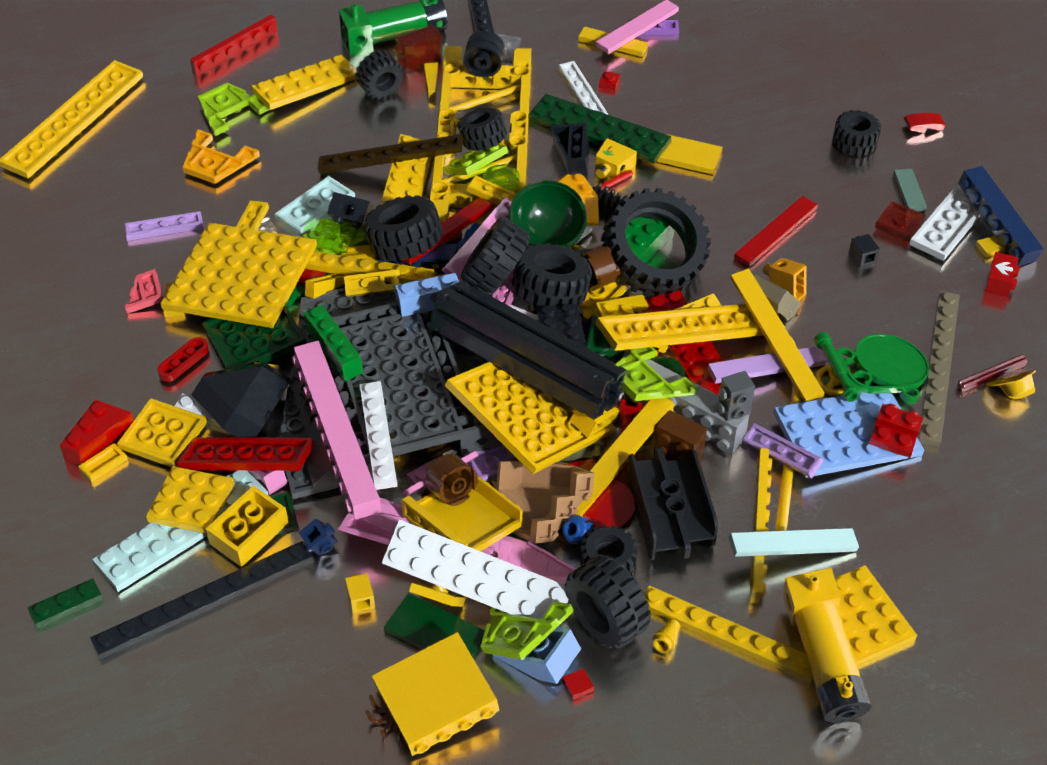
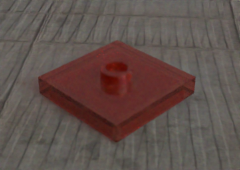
(900, 221)

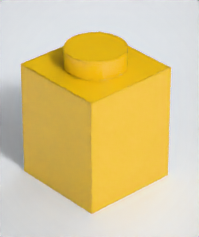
(360, 592)

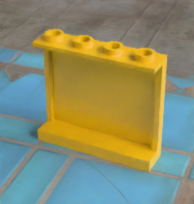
(474, 523)
(436, 693)

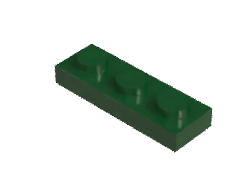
(65, 603)

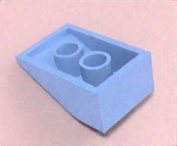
(549, 658)

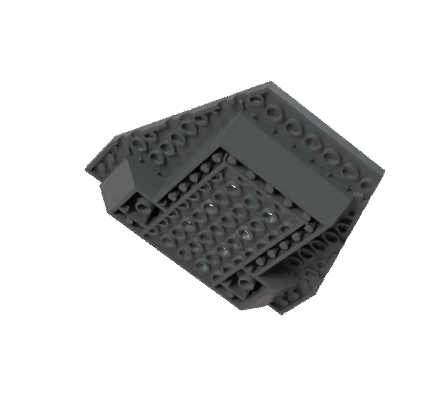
(385, 347)

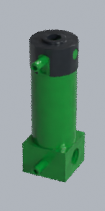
(364, 29)

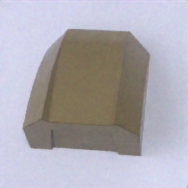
(779, 298)

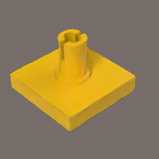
(437, 593)

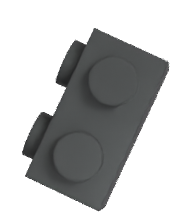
(735, 396)

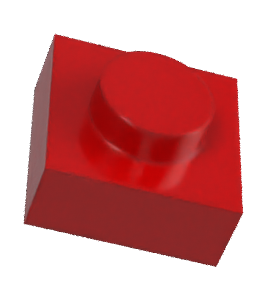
(609, 80)

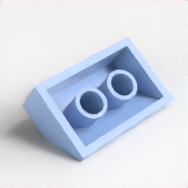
(415, 295)

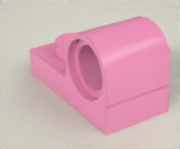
(270, 480)

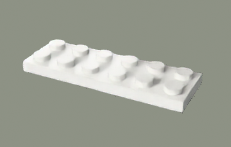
(946, 225)

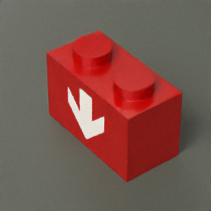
(1002, 274)

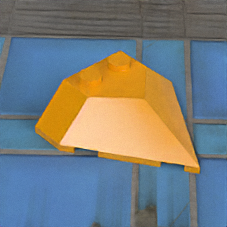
(588, 195)

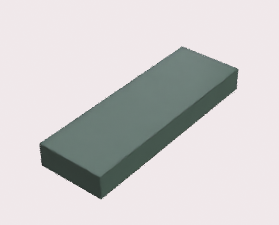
(909, 189)

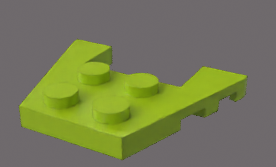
(224, 101)
(645, 383)
(518, 635)

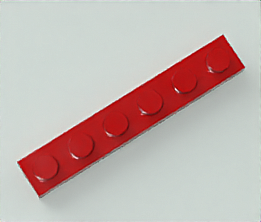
(233, 45)

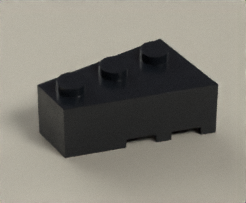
(572, 146)

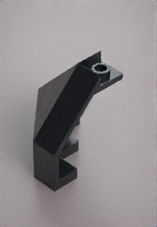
(241, 396)

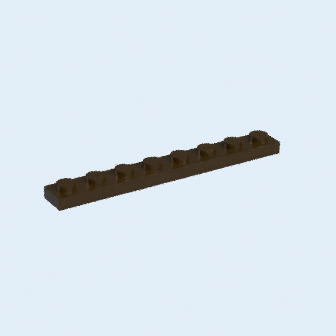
(390, 154)

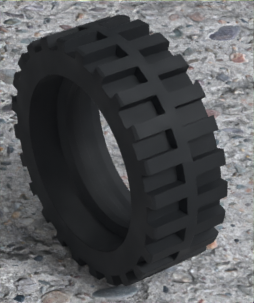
(675, 214)

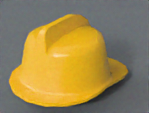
(1016, 386)

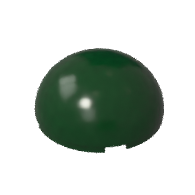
(549, 213)

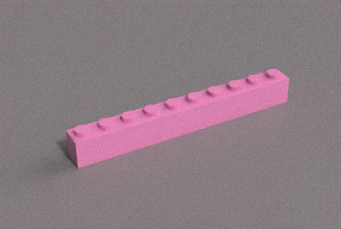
(337, 431)

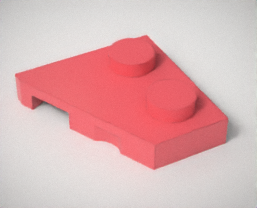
(145, 291)

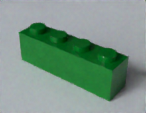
(333, 343)

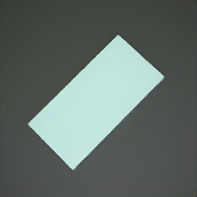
(308, 208)

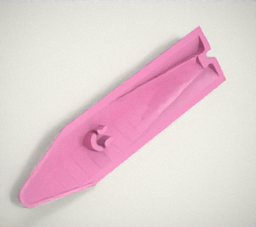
(523, 554)

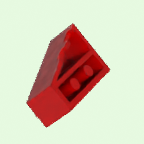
(95, 431)

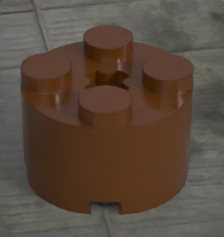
(602, 265)
(451, 479)

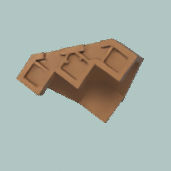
(544, 497)

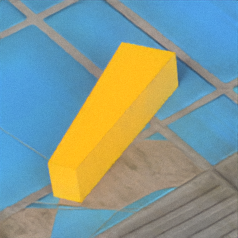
(431, 77)
(319, 286)

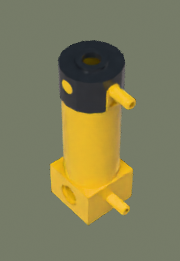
(814, 607)

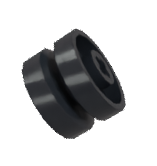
(484, 54)

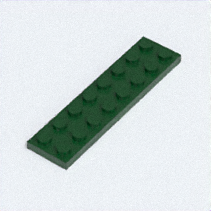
(556, 111)

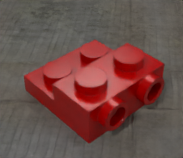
(896, 430)

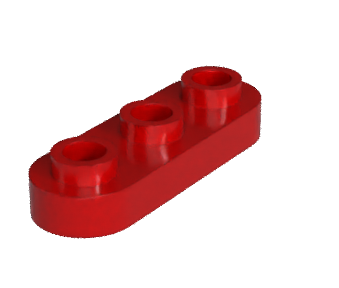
(183, 359)

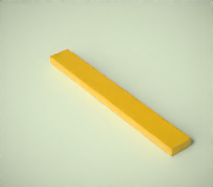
(777, 336)
(627, 443)

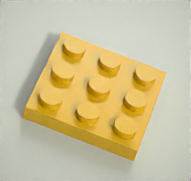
(162, 432)
(190, 499)

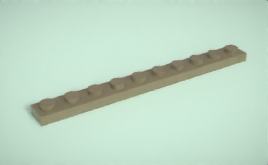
(939, 369)

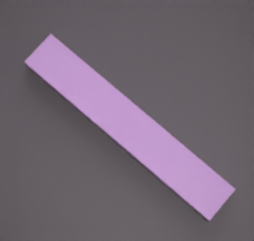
(762, 364)

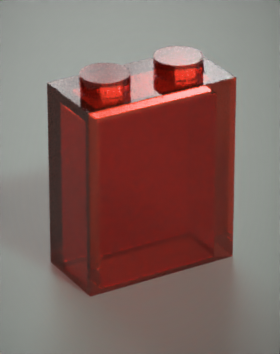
(419, 48)

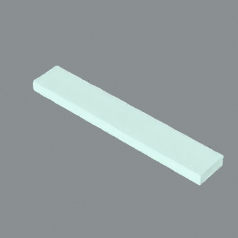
(793, 542)

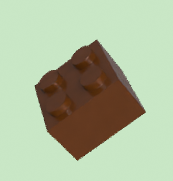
(679, 436)

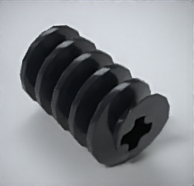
(607, 200)

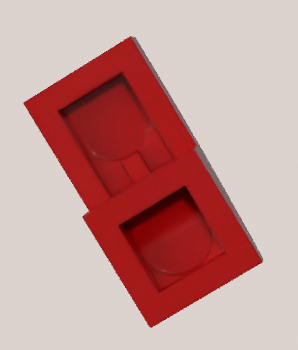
(921, 121)

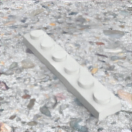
(378, 435)

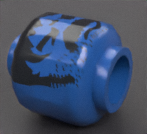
(576, 529)

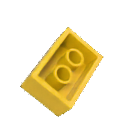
(247, 526)

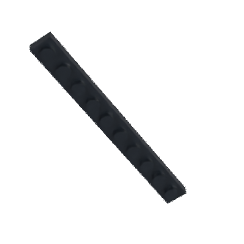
(200, 600)

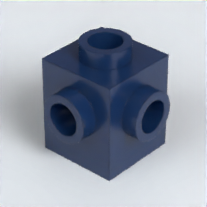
(318, 537)

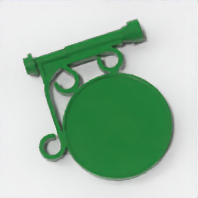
(880, 359)

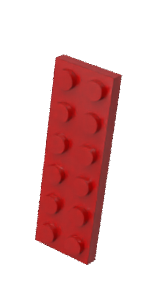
(246, 453)

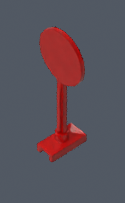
(616, 502)

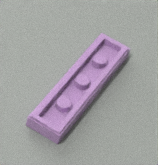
(163, 226)
(783, 450)

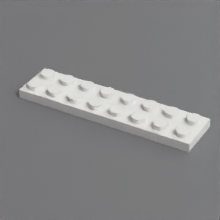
(471, 572)

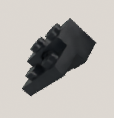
(341, 209)

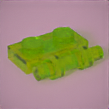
(334, 231)

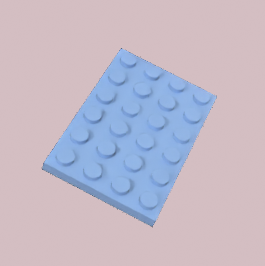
(839, 431)

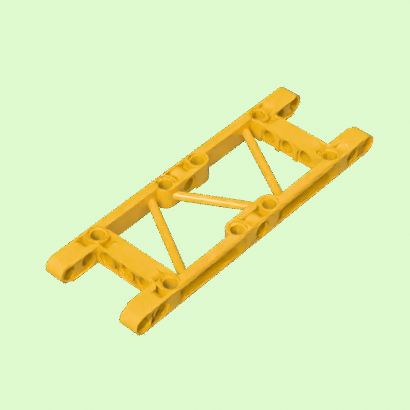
(510, 79)

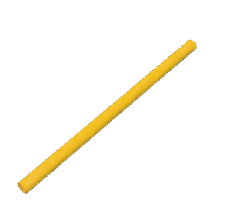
(786, 482)

